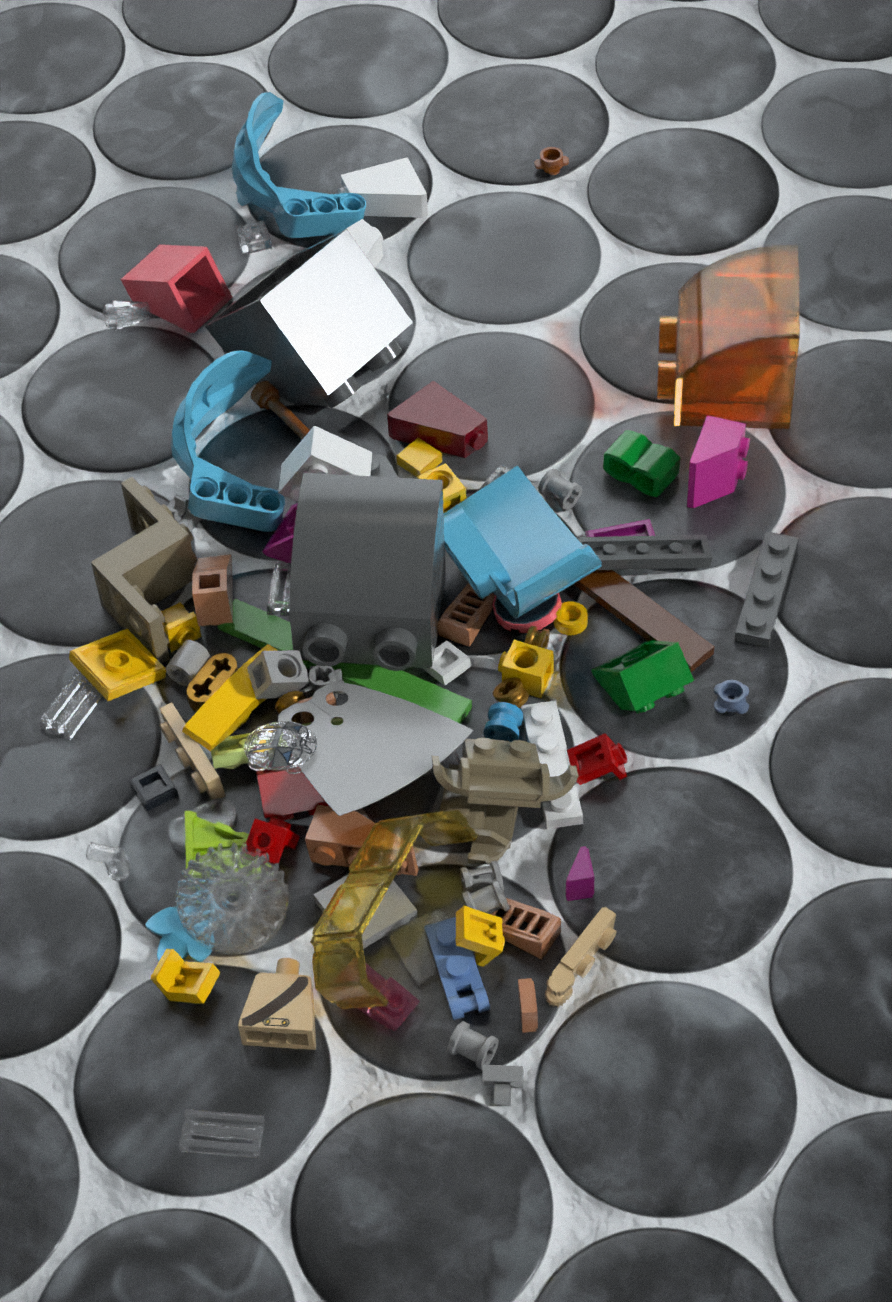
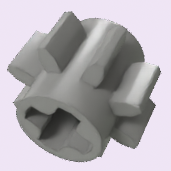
(321, 676)

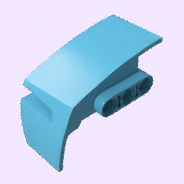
(514, 545)

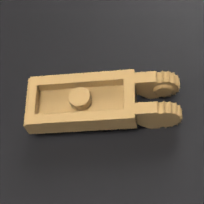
(580, 957)

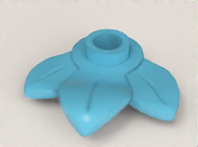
(174, 936)

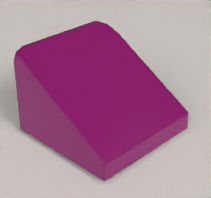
(581, 877)

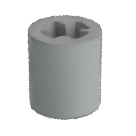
(187, 662)

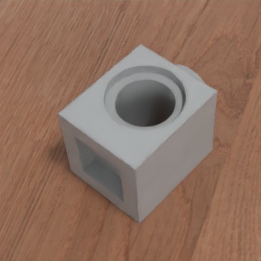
(277, 673)

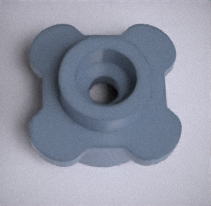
(731, 689)

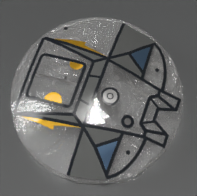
(280, 747)

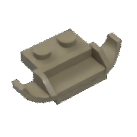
(503, 774)
(490, 822)

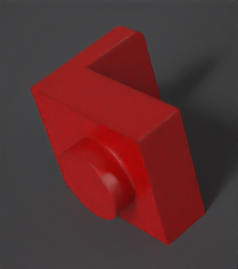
(271, 838)

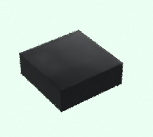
(153, 787)

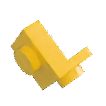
(183, 979)

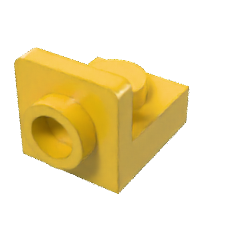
(180, 626)
(479, 933)

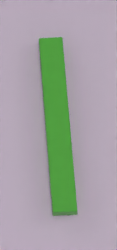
(262, 629)

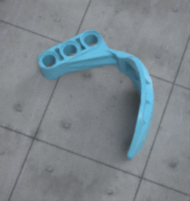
(295, 211)
(209, 396)

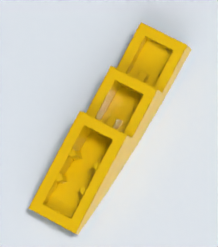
(225, 708)

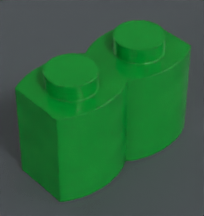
(641, 463)

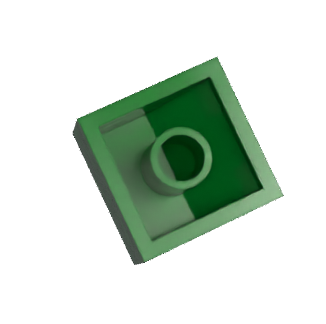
(644, 675)

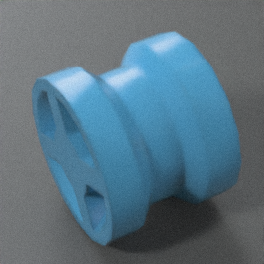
(503, 722)

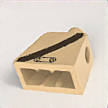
(280, 1009)

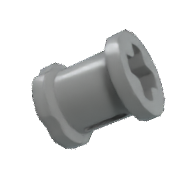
(560, 489)
(480, 877)
(487, 899)
(472, 1045)

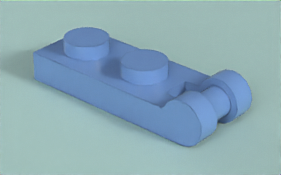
(456, 970)

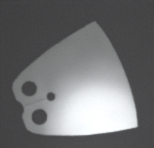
(376, 746)

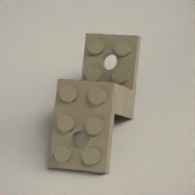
(145, 568)

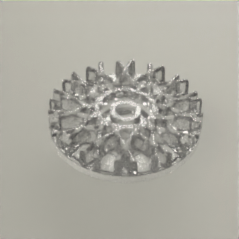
(229, 876)

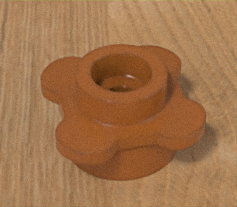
(551, 160)

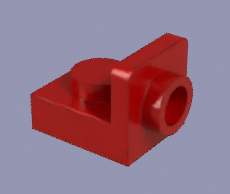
(598, 758)

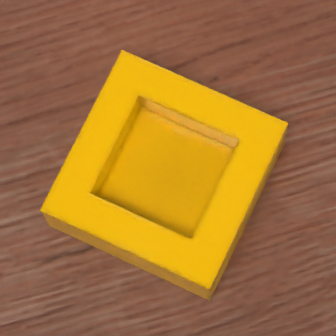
(419, 457)

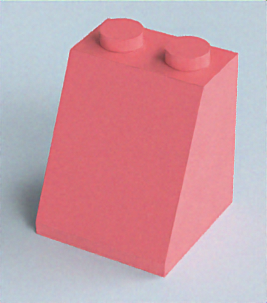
(179, 285)

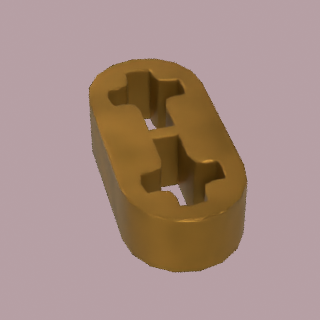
(208, 679)

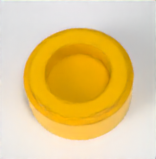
(571, 618)

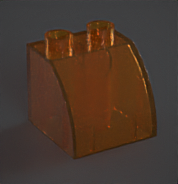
(734, 341)

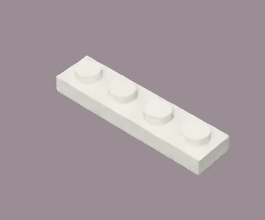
(545, 730)

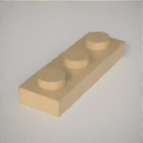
(190, 753)

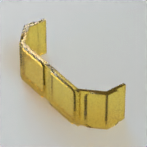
(337, 936)

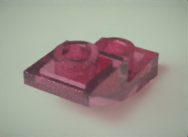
(400, 1000)

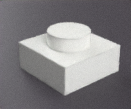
(448, 663)

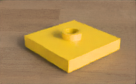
(117, 664)

